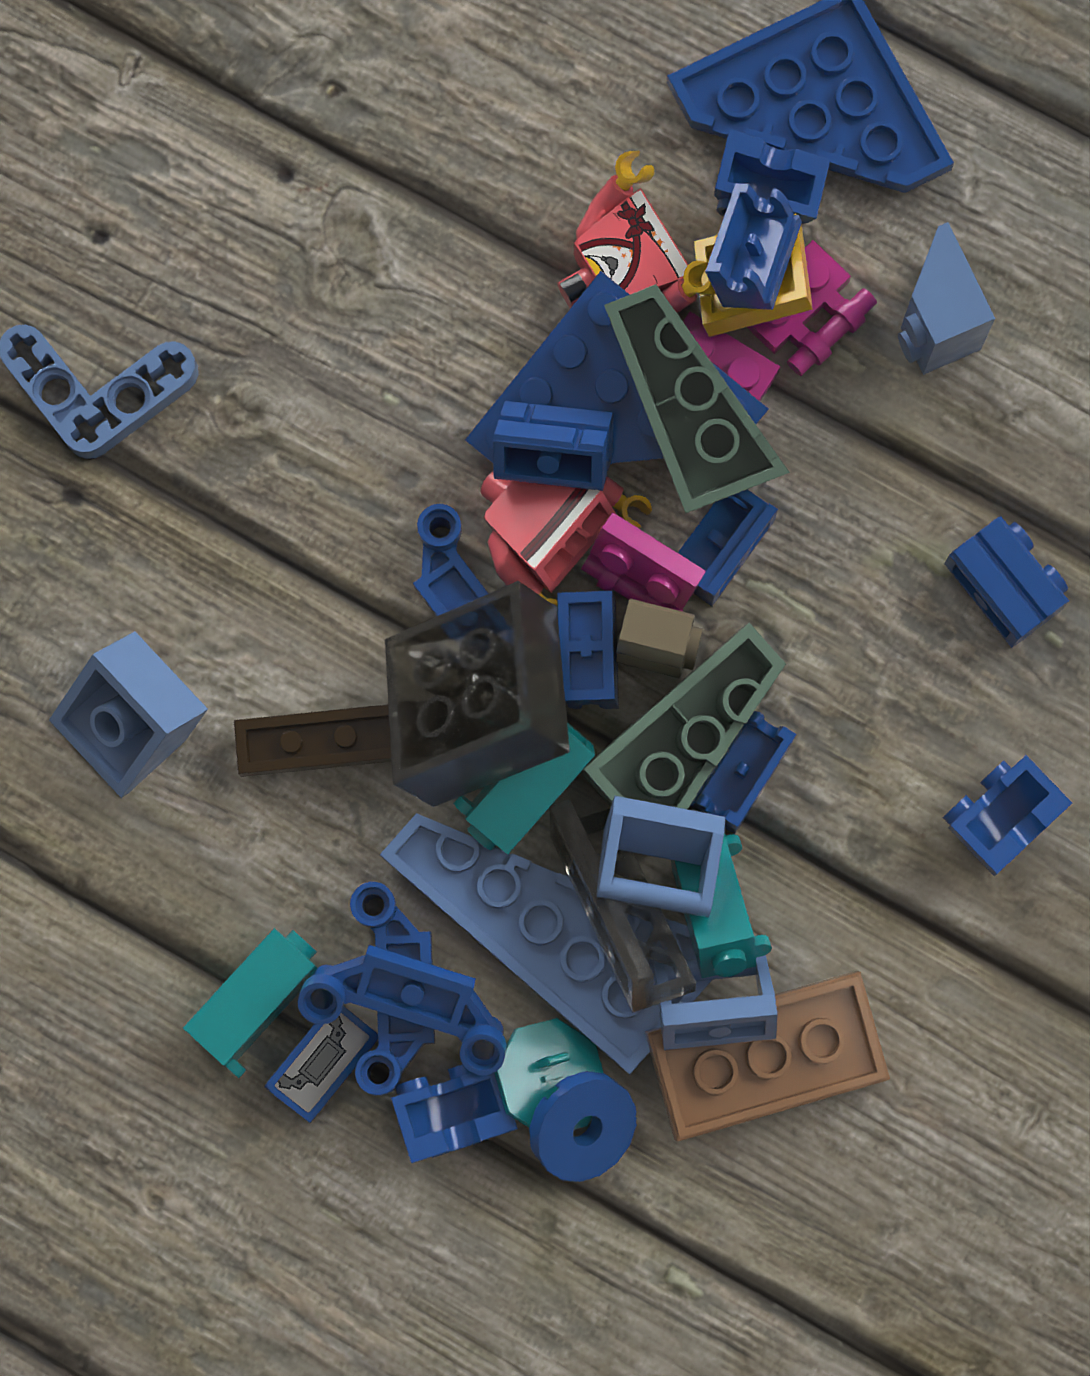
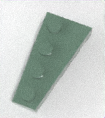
(694, 414)
(690, 728)

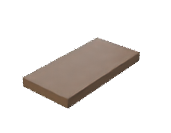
(820, 1050)

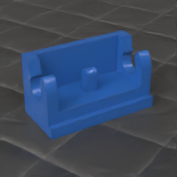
(752, 249)
(726, 540)
(589, 648)
(744, 771)

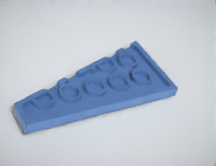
(535, 929)

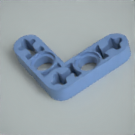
(83, 407)

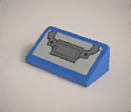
(321, 1064)

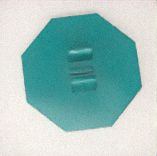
(538, 1060)

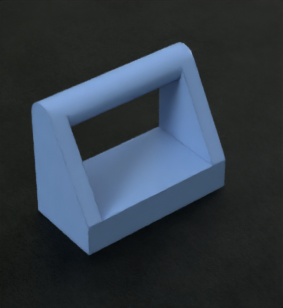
(665, 834)
(721, 1019)

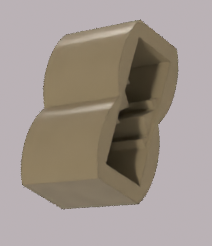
(658, 639)

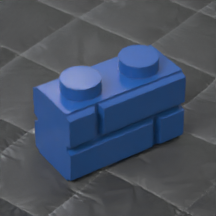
(553, 445)
(1008, 580)

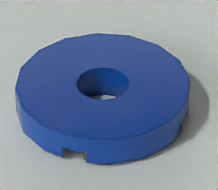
(604, 1140)

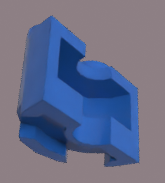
(793, 172)
(1009, 815)
(450, 1113)

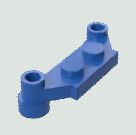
(445, 576)
(412, 993)
(397, 1038)

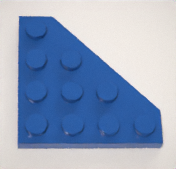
(822, 88)
(586, 369)

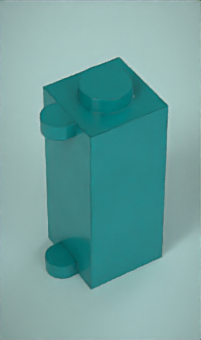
(513, 805)
(725, 940)
(252, 998)

